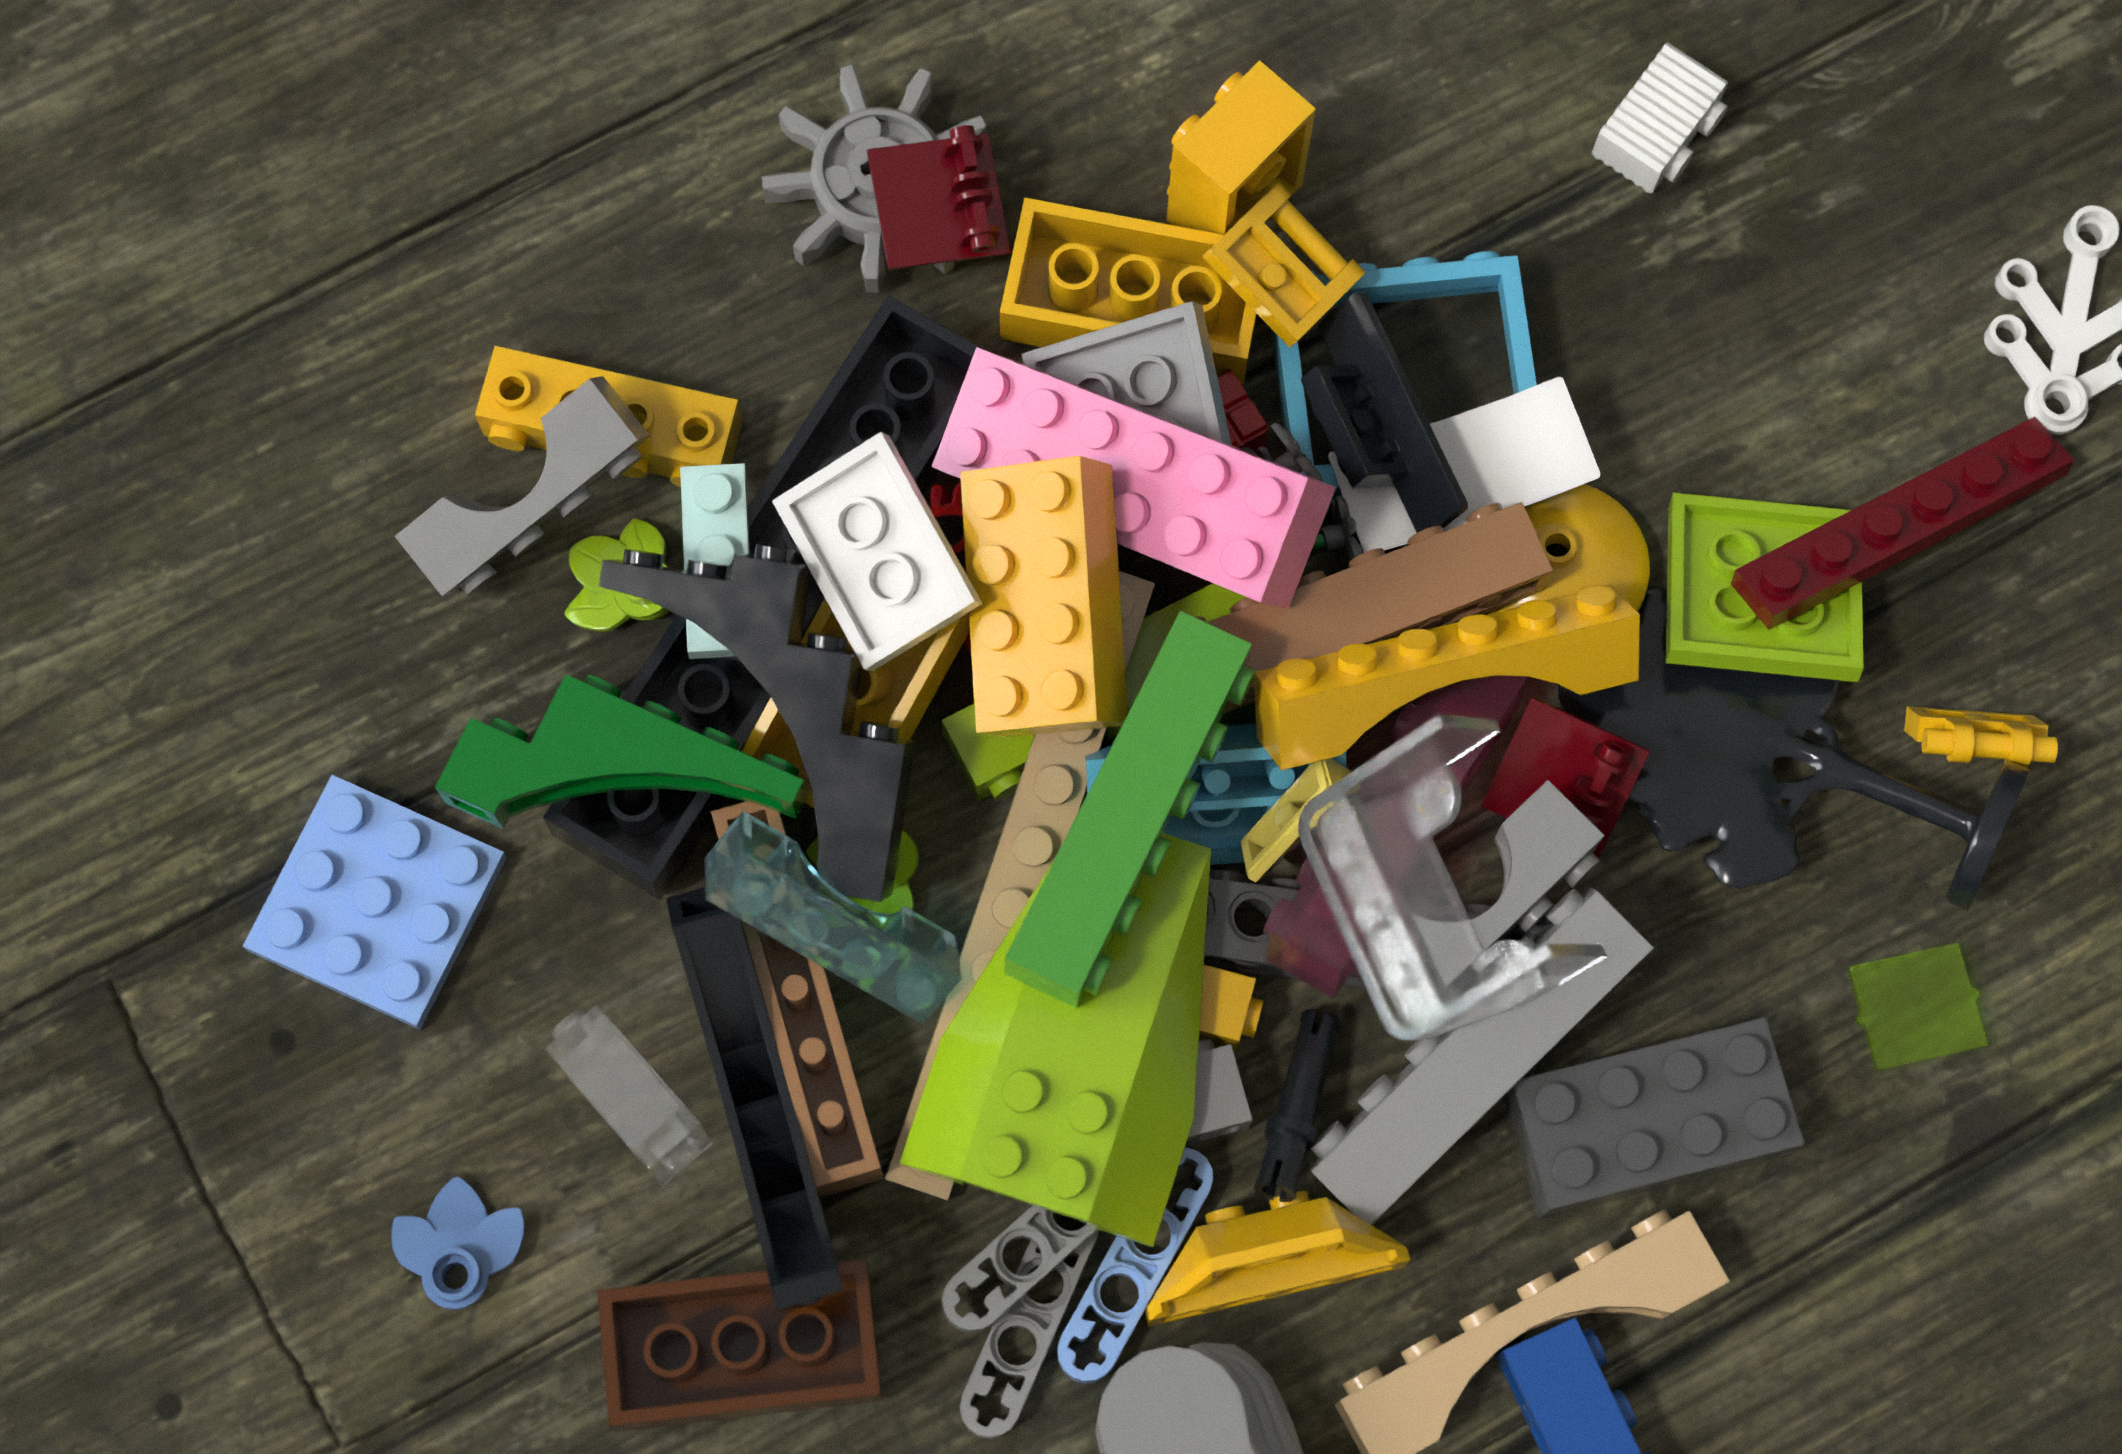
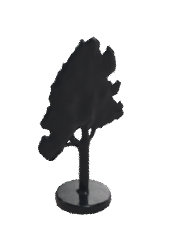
(1716, 755)

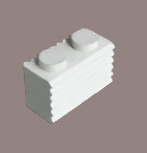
(1660, 118)

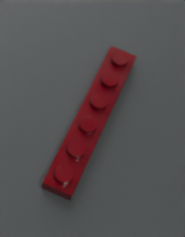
(1901, 522)

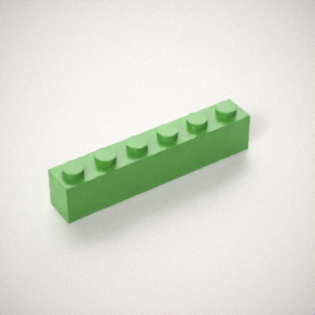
(1129, 810)

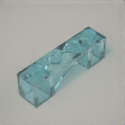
(776, 890)

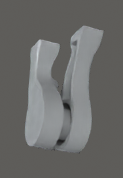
(1194, 1404)

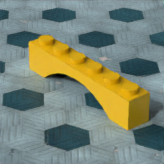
(1329, 701)

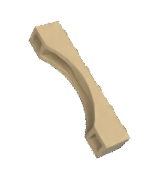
(1646, 1278)

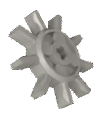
(841, 170)

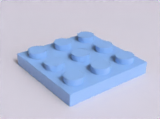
(375, 902)

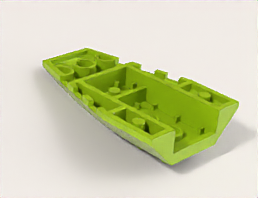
(1085, 1100)

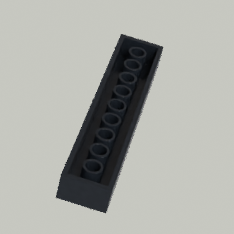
(893, 382)

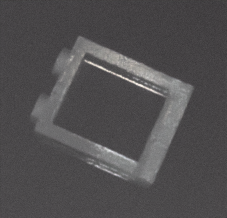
(627, 1093)

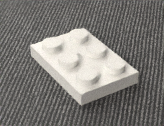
(876, 552)

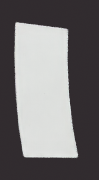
(1499, 454)

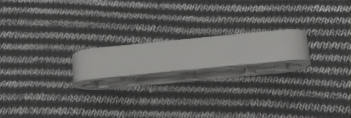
(1054, 1246)
(1038, 1319)

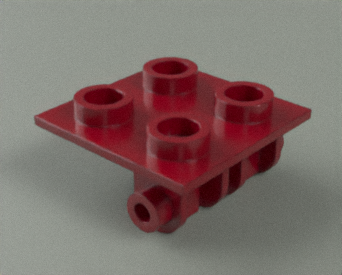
(938, 200)
(1576, 756)

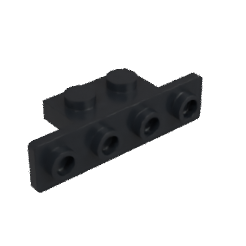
(1377, 418)

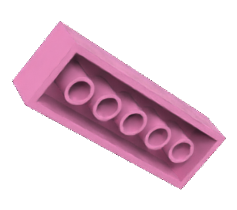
(1173, 488)

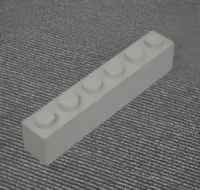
(1467, 1070)

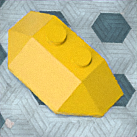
(1271, 1255)

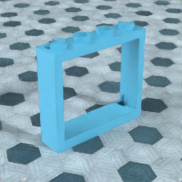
(1416, 280)

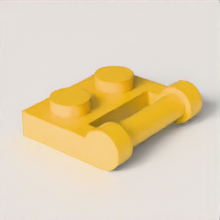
(1272, 276)

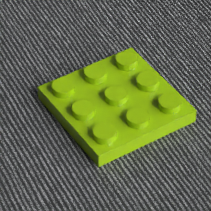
(1711, 621)

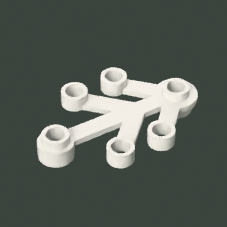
(2065, 331)

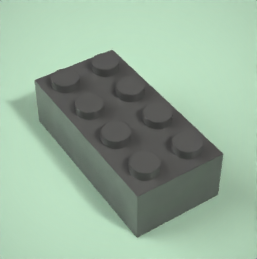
(1652, 1118)

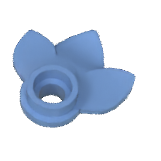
(455, 1235)

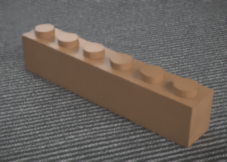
(1382, 594)
(810, 1049)

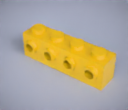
(682, 423)

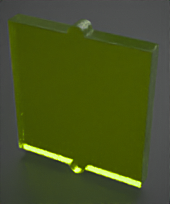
(1917, 1006)

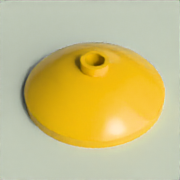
(1601, 546)

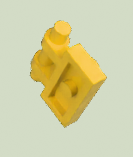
(1980, 735)

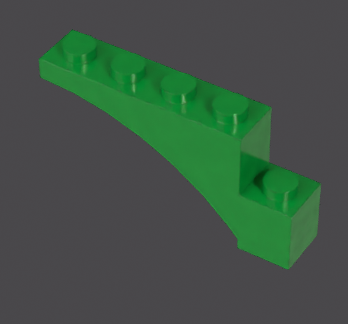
(601, 745)

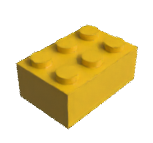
(1238, 151)

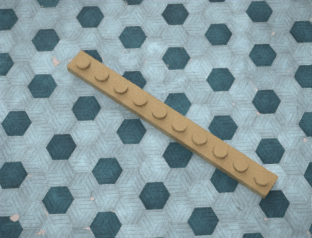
(1029, 842)

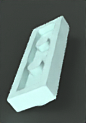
(713, 531)

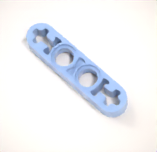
(1142, 1269)

